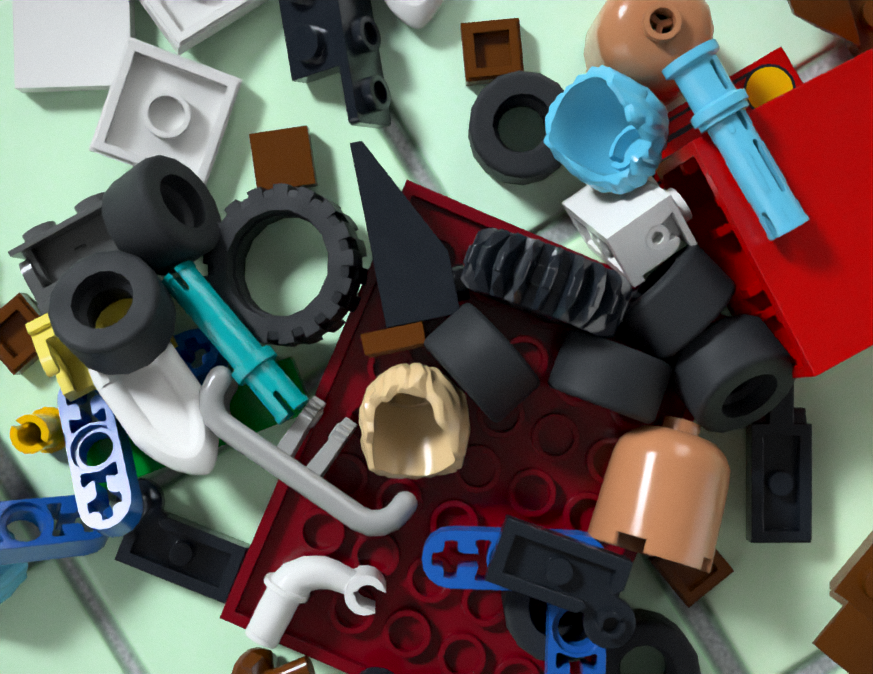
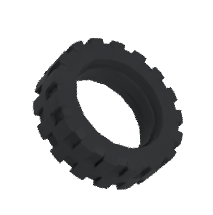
(344, 265)

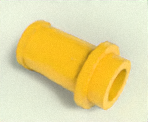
(38, 432)

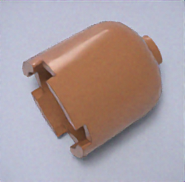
(628, 44)
(664, 494)

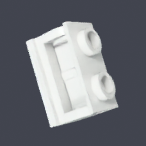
(633, 228)

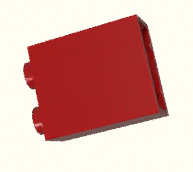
(819, 277)

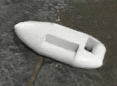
(162, 412)

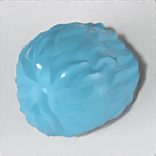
(607, 130)

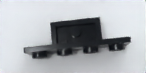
(341, 39)

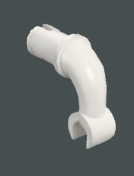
(293, 585)

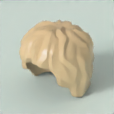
(414, 423)

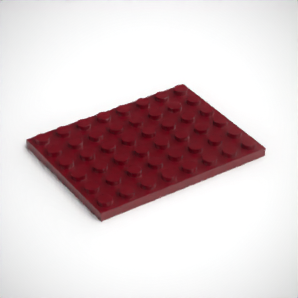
(533, 465)

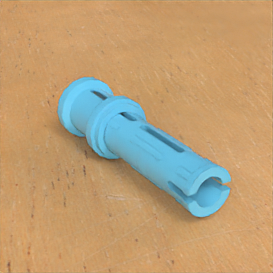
(722, 113)

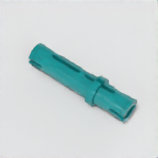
(249, 359)

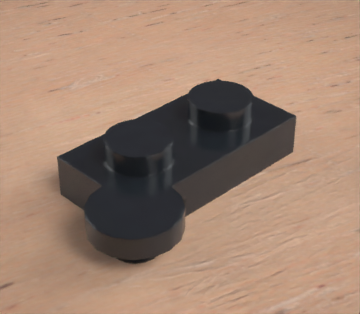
(181, 548)
(567, 576)

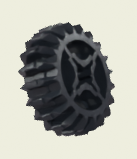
(546, 282)

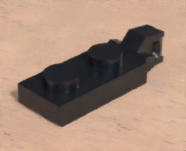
(779, 476)

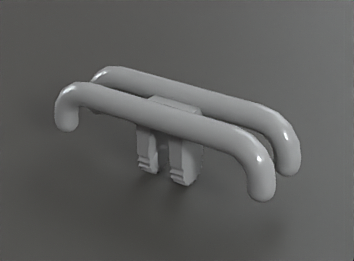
(280, 462)

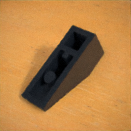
(407, 256)

